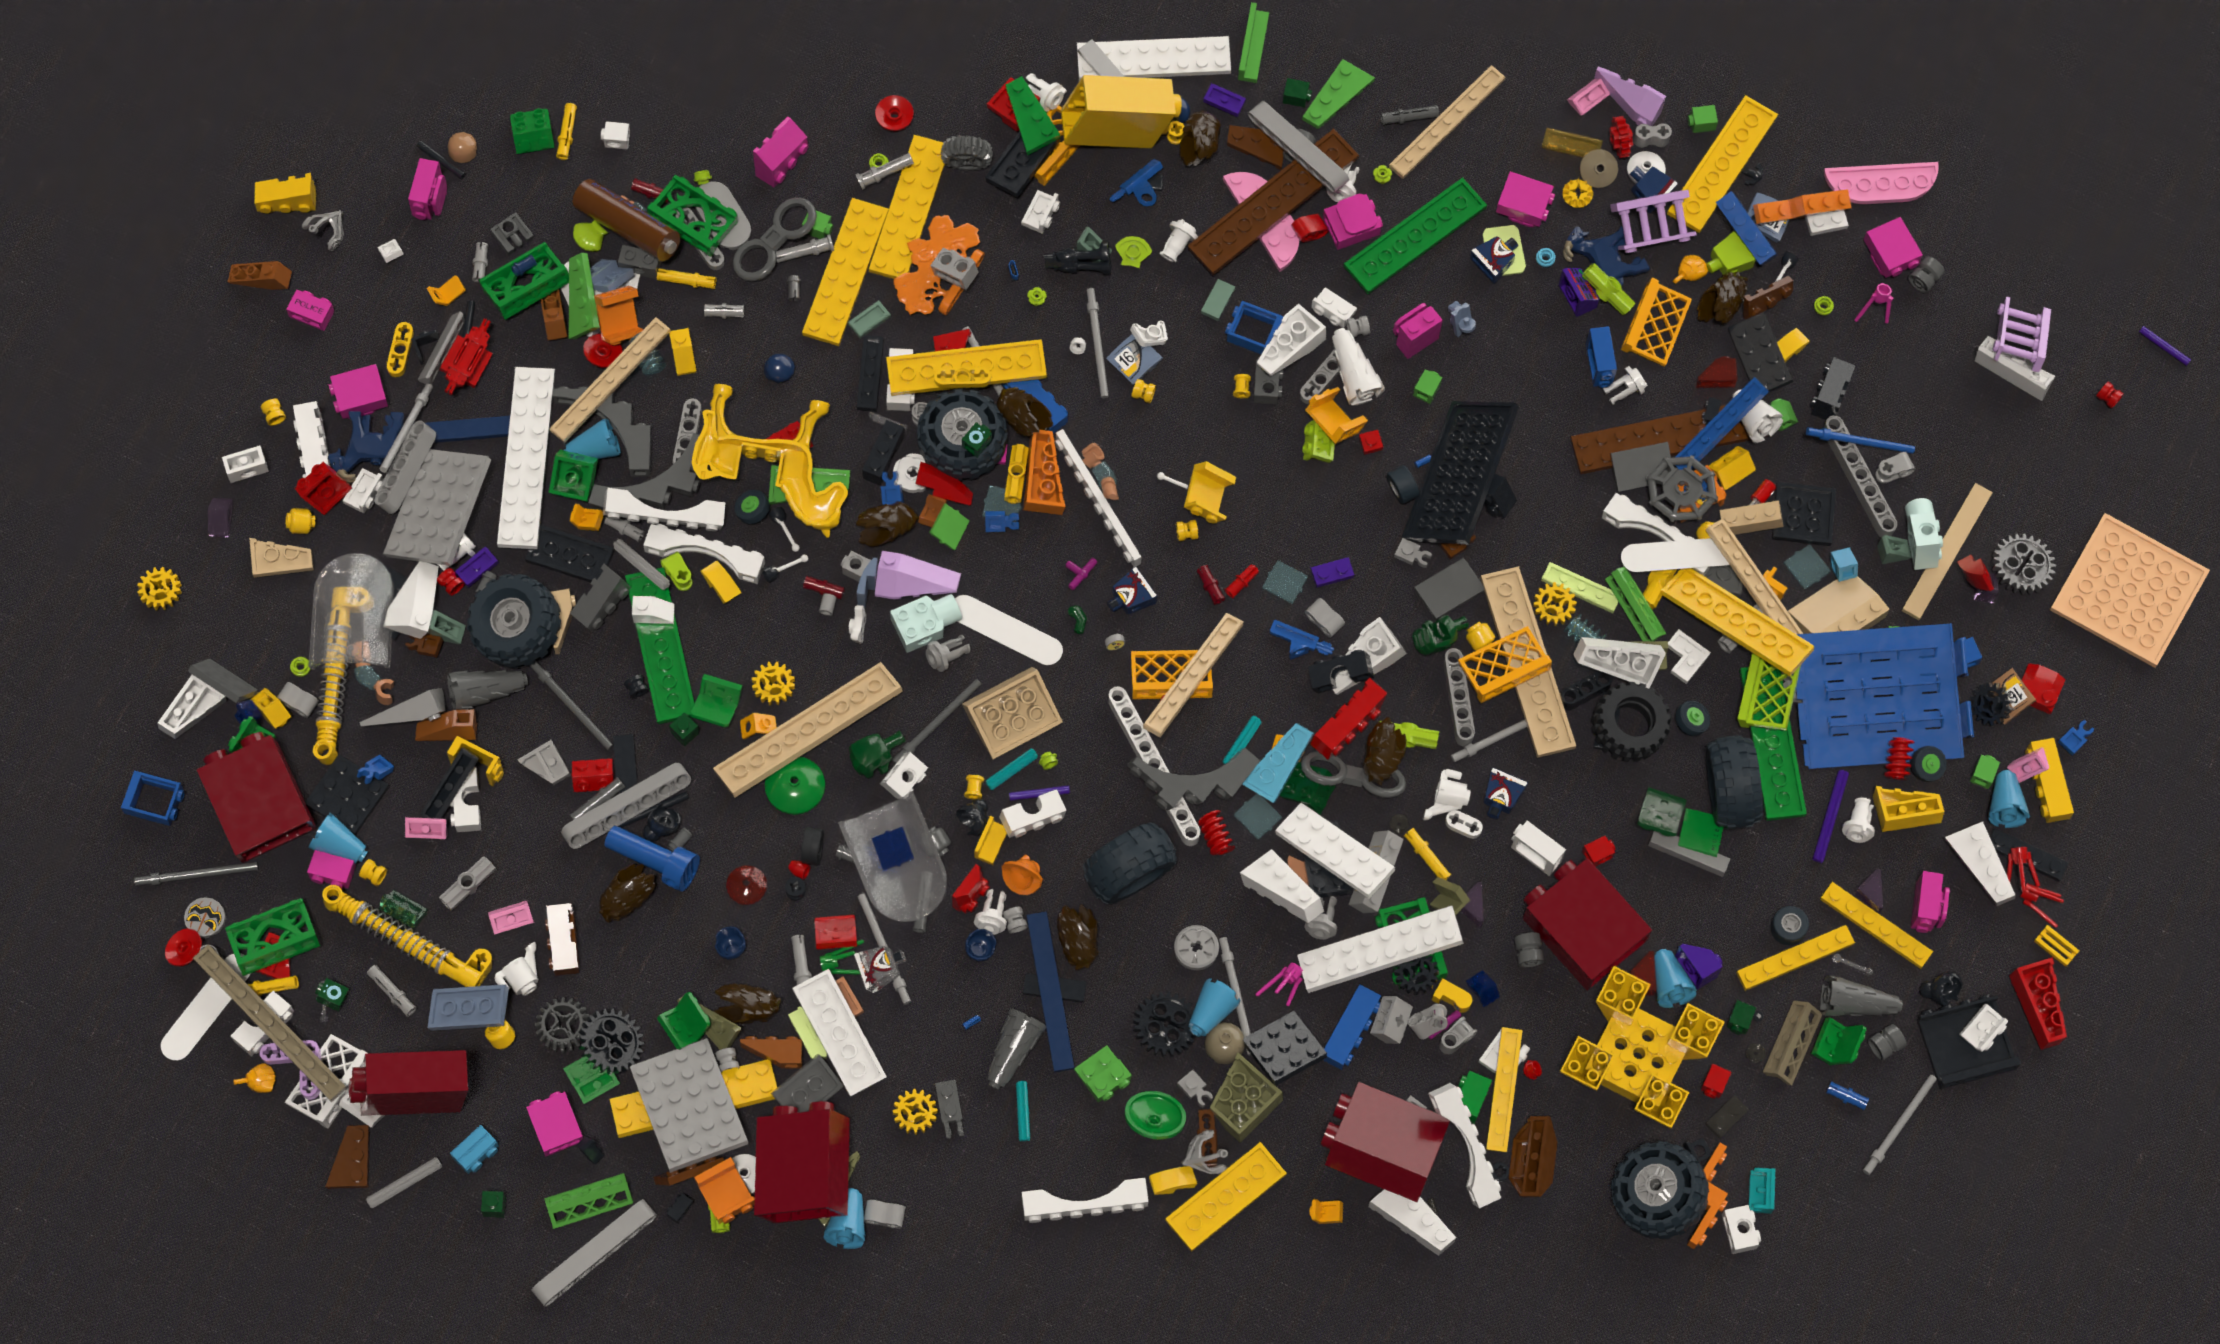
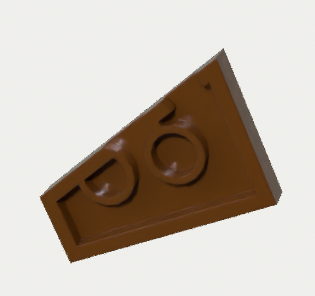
(1255, 143)
(1767, 298)
(352, 1160)
(686, 1172)

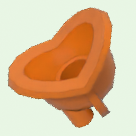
(1022, 875)

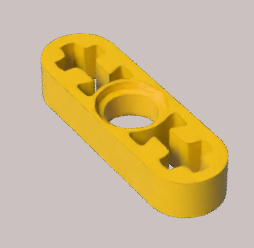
(397, 341)
(967, 384)

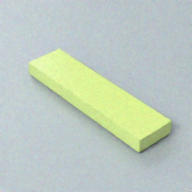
(1581, 587)

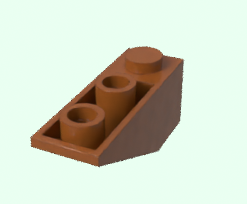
(260, 275)
(553, 316)
(448, 726)
(781, 1052)

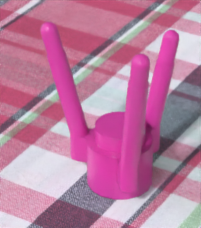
(1881, 295)
(1292, 974)

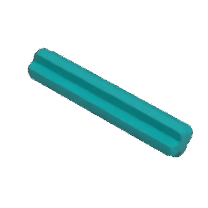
(1244, 737)
(1011, 769)
(1023, 1111)

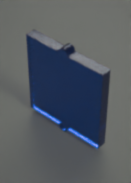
(893, 848)

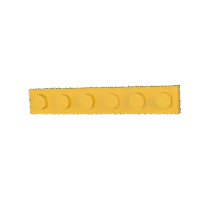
(1876, 925)
(1795, 957)
(1504, 1089)

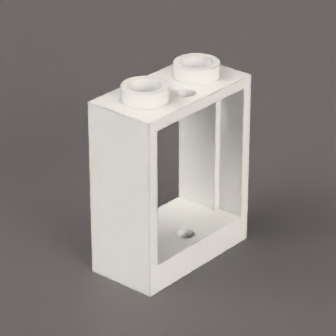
(1537, 847)

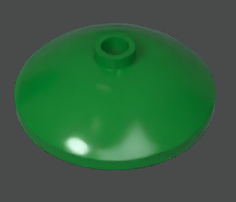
(796, 797)
(1155, 1115)

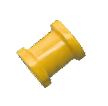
(1172, 136)
(1242, 386)
(973, 786)

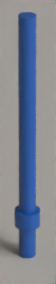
(1827, 434)

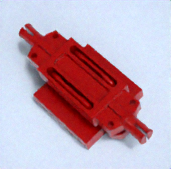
(467, 358)

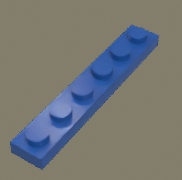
(1724, 421)

